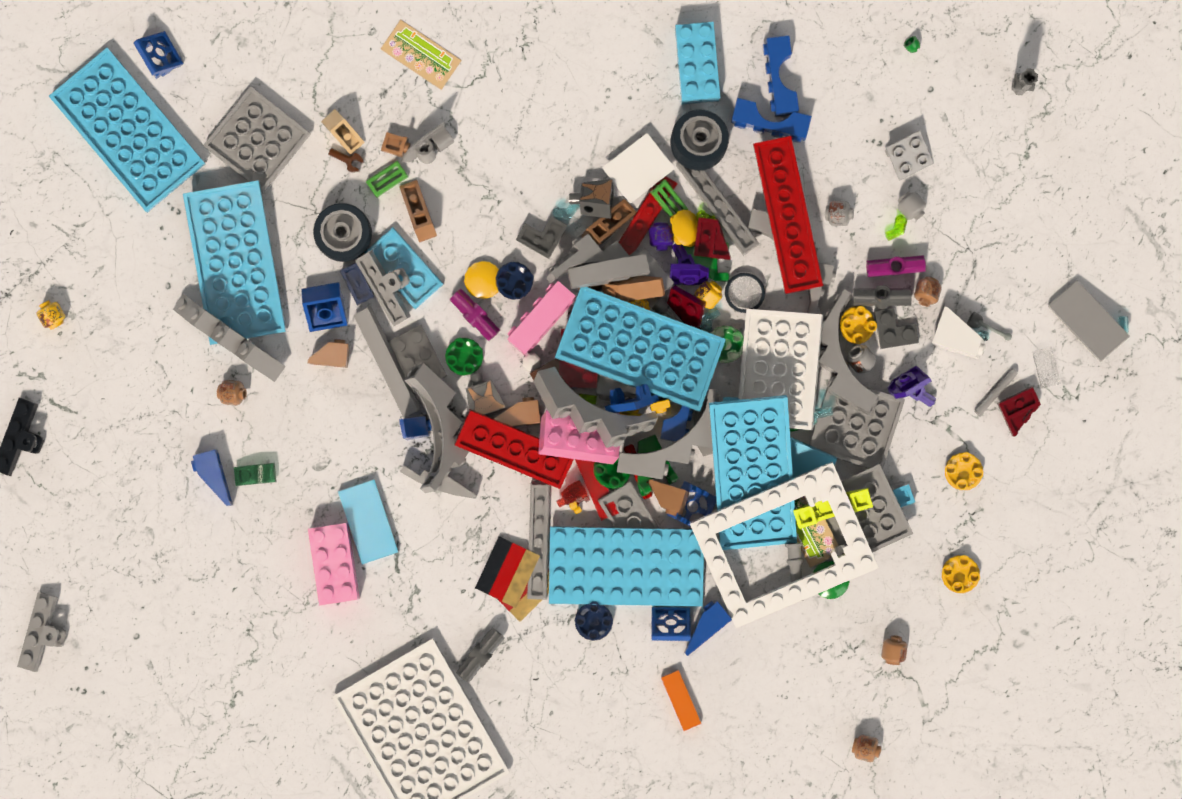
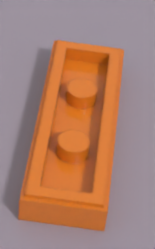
(681, 700)

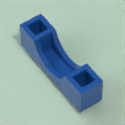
(784, 100)
(747, 115)
(675, 427)

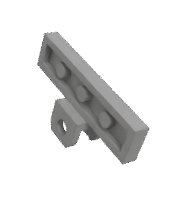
(385, 286)
(40, 632)

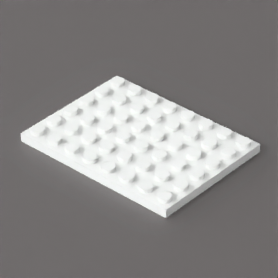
(421, 729)

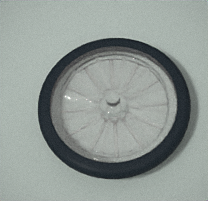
(744, 292)

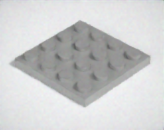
(257, 139)
(855, 435)
(885, 520)

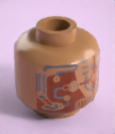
(928, 291)
(231, 392)
(894, 650)
(866, 748)

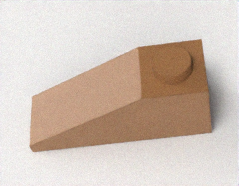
(418, 211)
(606, 227)
(635, 288)
(521, 413)

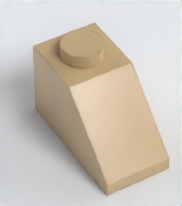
(342, 131)

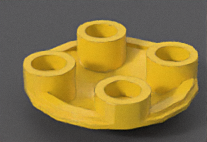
(684, 227)
(481, 280)
(857, 324)
(963, 471)
(960, 574)

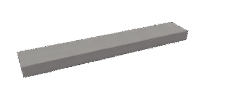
(720, 209)
(387, 362)
(539, 539)

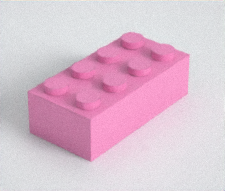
(541, 318)
(561, 439)
(333, 564)

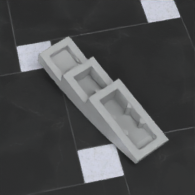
(608, 271)
(448, 484)

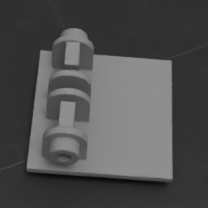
(909, 155)

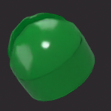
(912, 44)

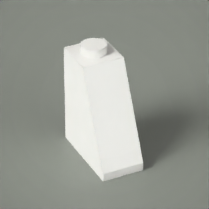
(958, 336)

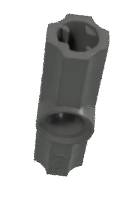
(1024, 81)
(892, 296)
(480, 655)

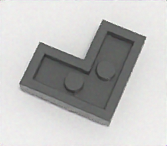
(544, 241)
(891, 335)

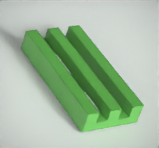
(400, 170)
(664, 183)

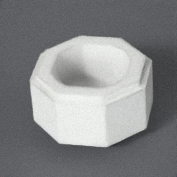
(531, 362)

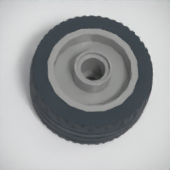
(698, 126)
(332, 222)

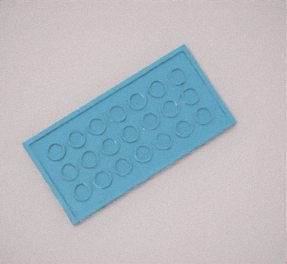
(127, 130)
(235, 258)
(640, 348)
(748, 457)
(625, 566)

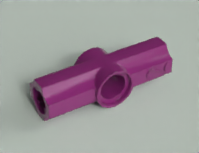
(908, 265)
(474, 315)

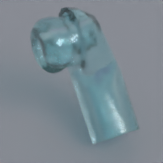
(565, 213)

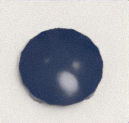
(514, 280)
(593, 621)

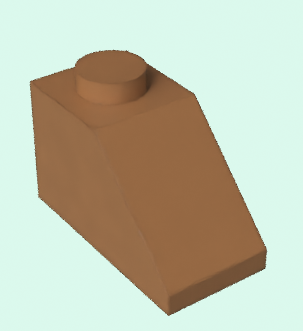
(332, 354)
(670, 497)

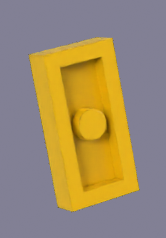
(660, 406)

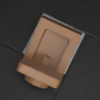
(395, 144)

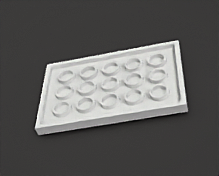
(781, 360)

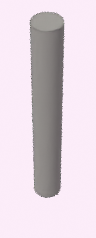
(995, 393)

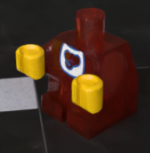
(573, 496)

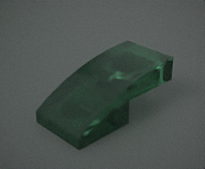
(255, 474)

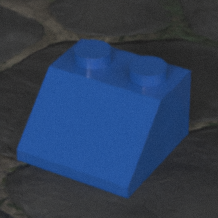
(324, 307)

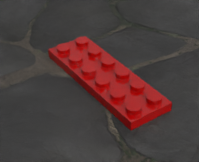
(511, 449)

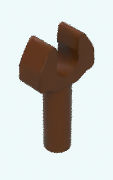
(347, 159)

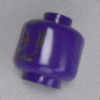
(661, 236)

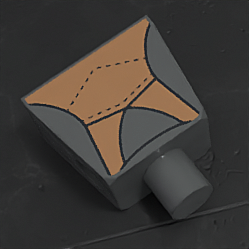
(594, 198)
(484, 396)

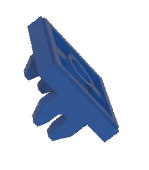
(162, 38)
(620, 404)
(710, 499)
(658, 612)

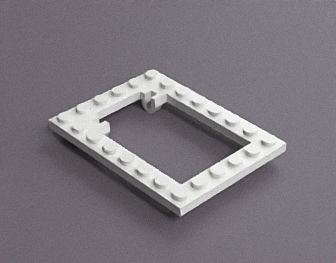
(816, 485)

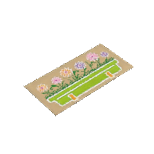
(420, 54)
(816, 539)

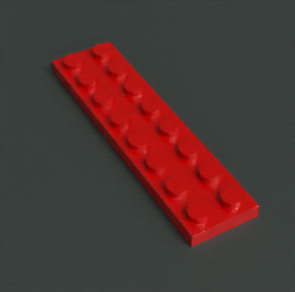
(788, 215)

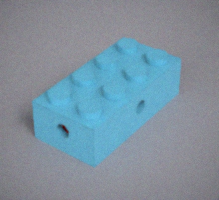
(697, 63)

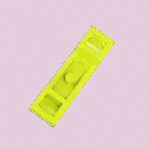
(808, 516)

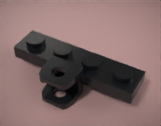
(18, 437)

